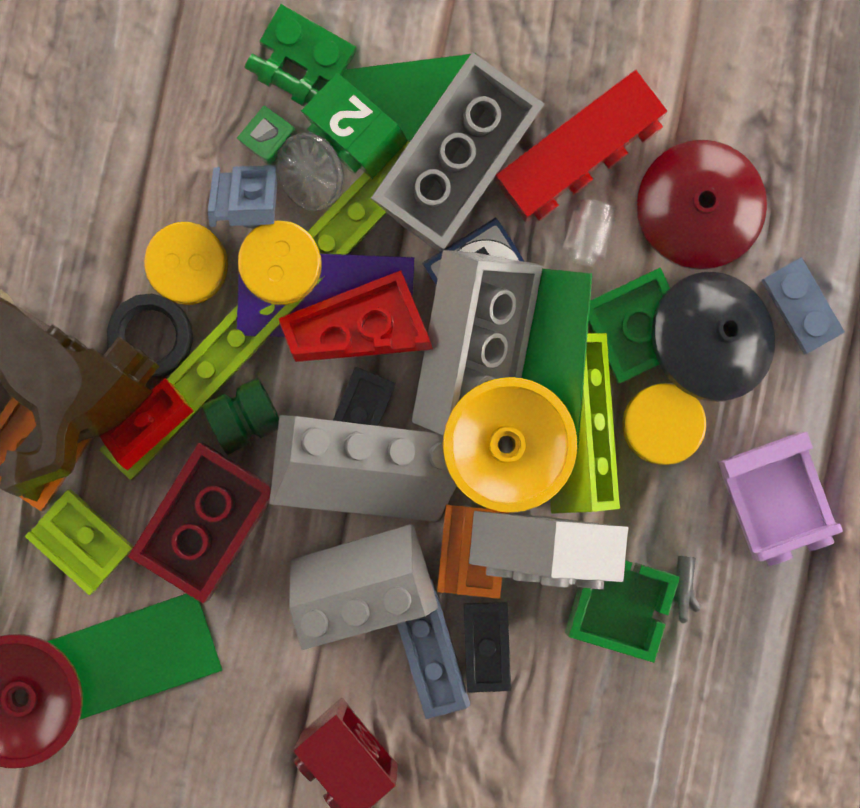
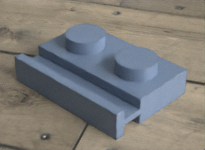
(243, 196)

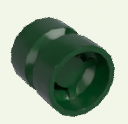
(242, 416)

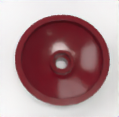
(683, 228)
(54, 705)

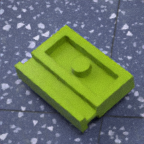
(79, 542)

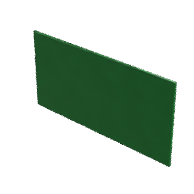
(405, 89)
(559, 337)
(140, 653)

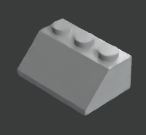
(359, 587)

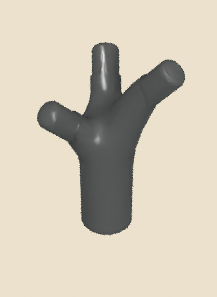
(684, 592)

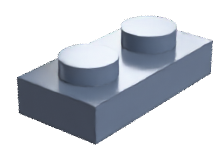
(802, 306)

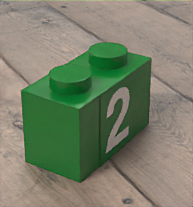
(354, 126)

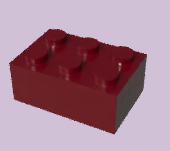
(202, 523)
(345, 759)

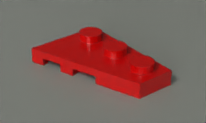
(358, 323)

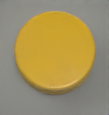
(279, 262)
(186, 263)
(663, 424)

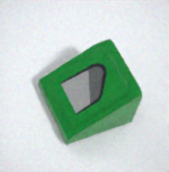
(266, 134)

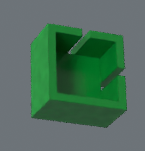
(623, 612)

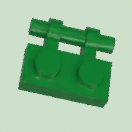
(305, 45)

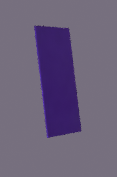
(341, 275)

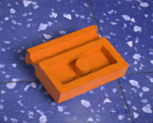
(455, 572)

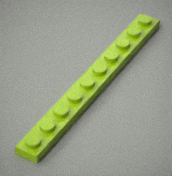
(227, 347)

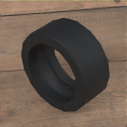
(147, 302)

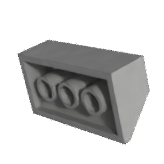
(457, 152)
(475, 330)
(360, 469)

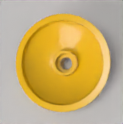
(541, 449)

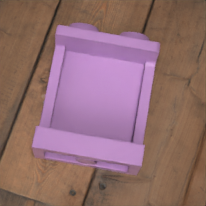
(779, 499)

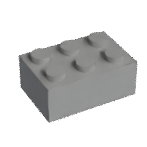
(548, 549)

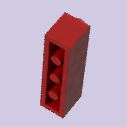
(580, 146)

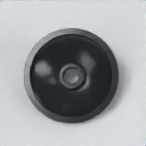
(692, 340)

